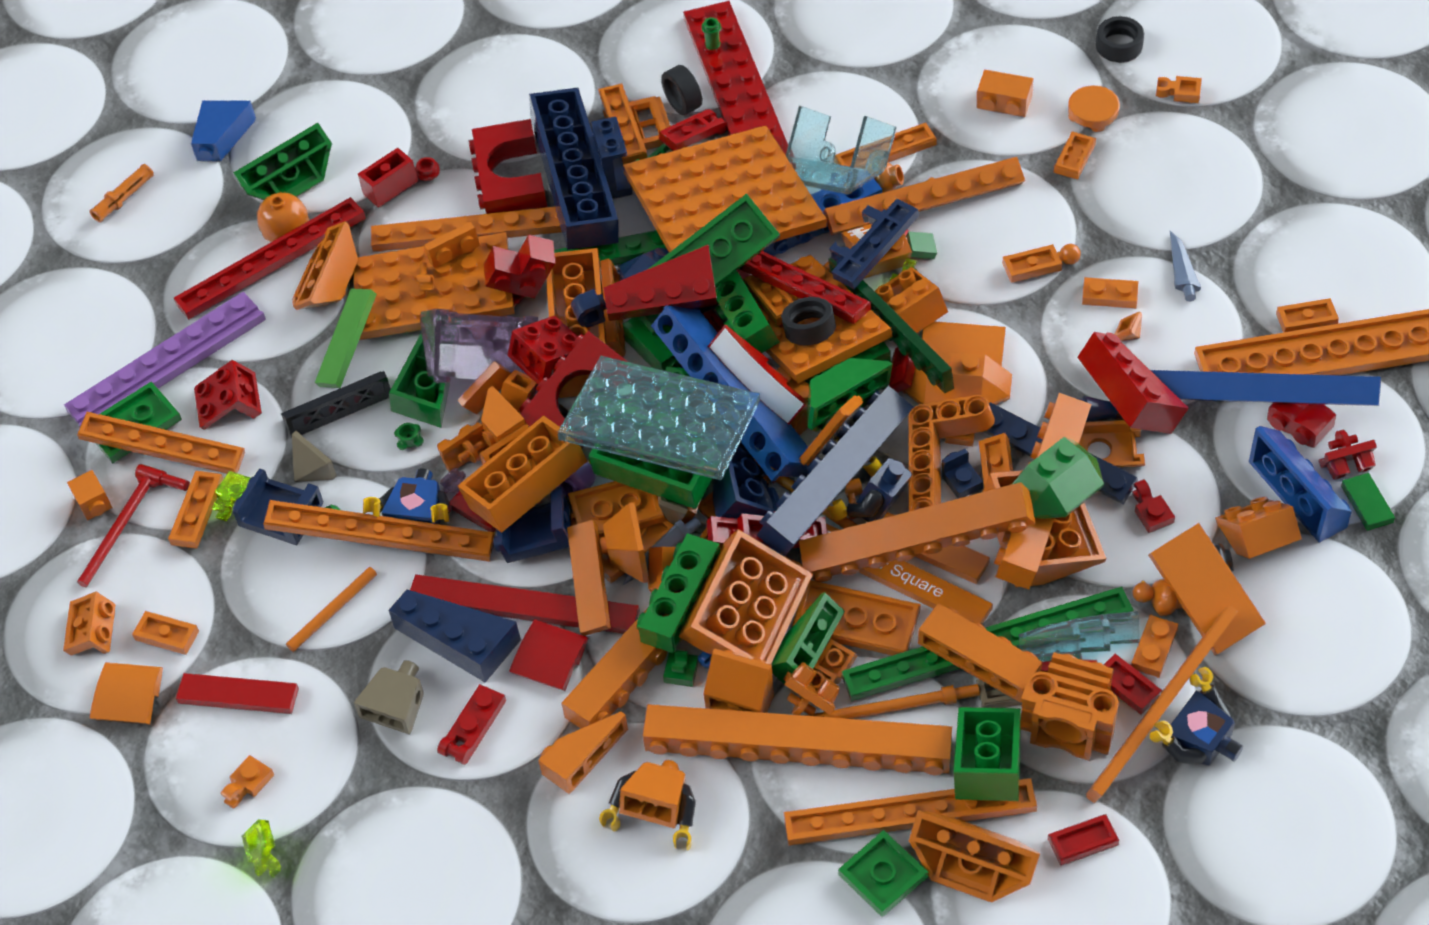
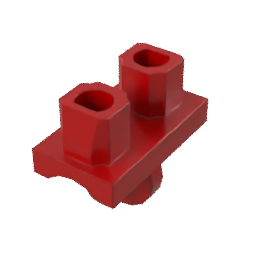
(1337, 460)

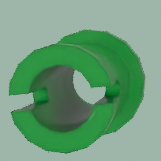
(711, 28)

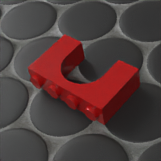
(494, 145)
(579, 362)

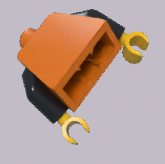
(656, 796)

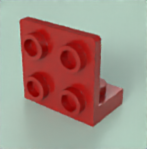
(540, 346)
(227, 389)

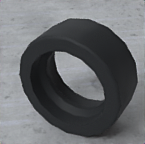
(1123, 26)
(681, 89)
(808, 333)

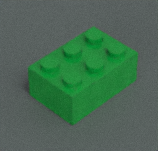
(987, 754)

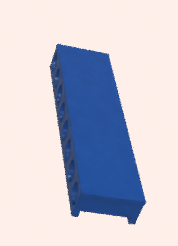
(777, 440)

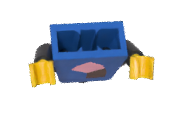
(412, 500)

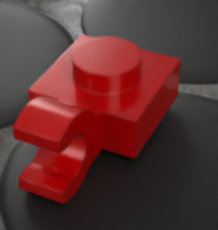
(1151, 511)

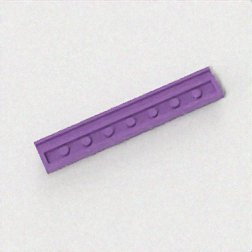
(171, 356)

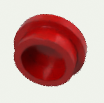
(427, 169)

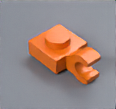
(247, 778)

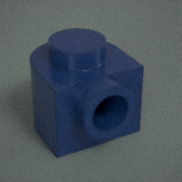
(589, 308)

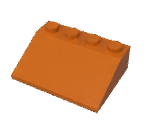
(1071, 541)
(746, 600)

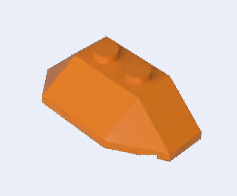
(327, 270)
(971, 376)
(971, 857)

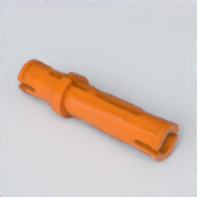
(114, 199)

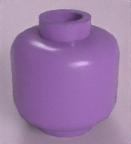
(580, 480)

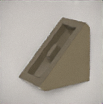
(309, 461)
(672, 510)

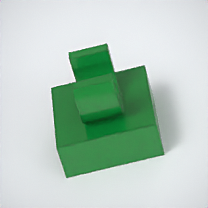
(681, 668)

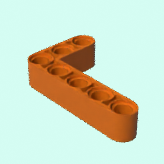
(926, 427)

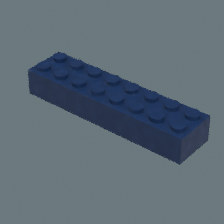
(573, 169)

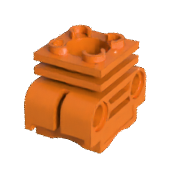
(1070, 706)

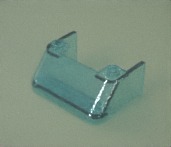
(814, 156)

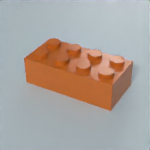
(521, 474)

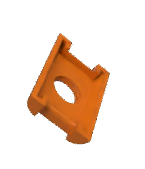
(1119, 439)

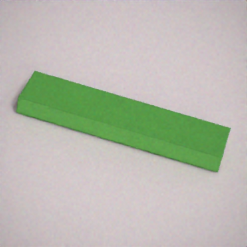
(345, 338)

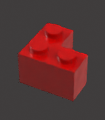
(520, 271)

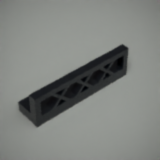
(337, 404)

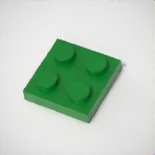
(883, 873)

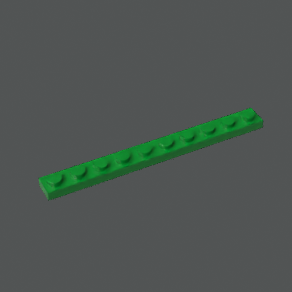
(923, 664)

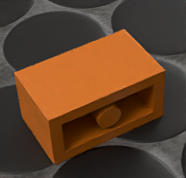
(1004, 93)

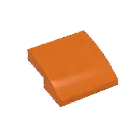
(126, 693)

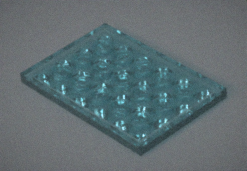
(659, 417)

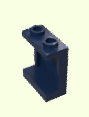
(610, 150)
(254, 502)
(537, 531)

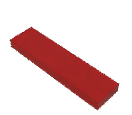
(237, 693)

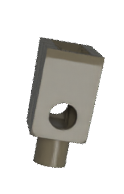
(392, 698)

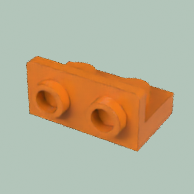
(89, 624)

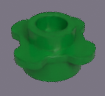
(408, 430)

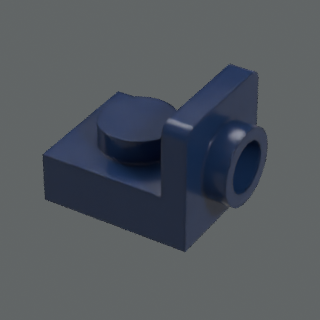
(960, 474)

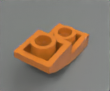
(831, 663)

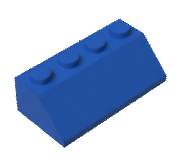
(1298, 484)

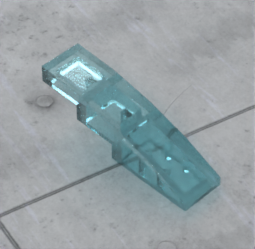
(1081, 635)

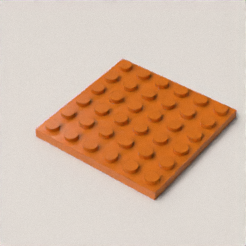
(700, 181)

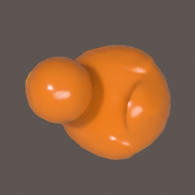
(890, 178)
(1160, 594)

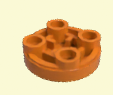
(1093, 107)

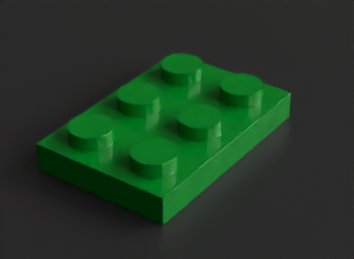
(144, 407)

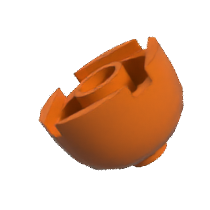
(280, 215)

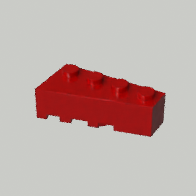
(678, 283)
(1130, 385)

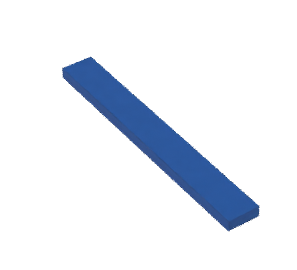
(1273, 387)

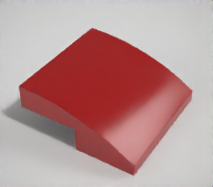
(548, 655)

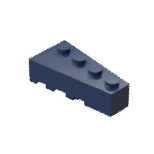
(455, 632)

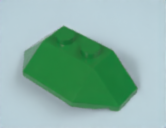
(289, 166)
(840, 383)
(1061, 479)

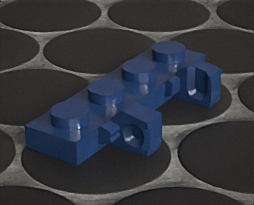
(884, 232)

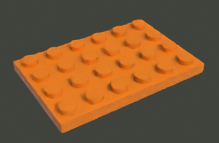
(457, 287)
(846, 341)

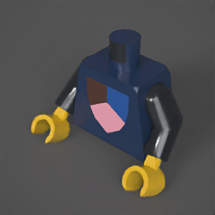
(880, 493)
(1201, 726)

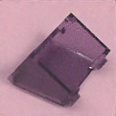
(467, 343)

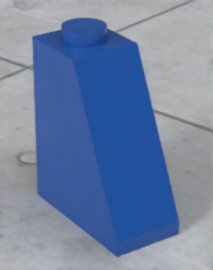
(220, 127)

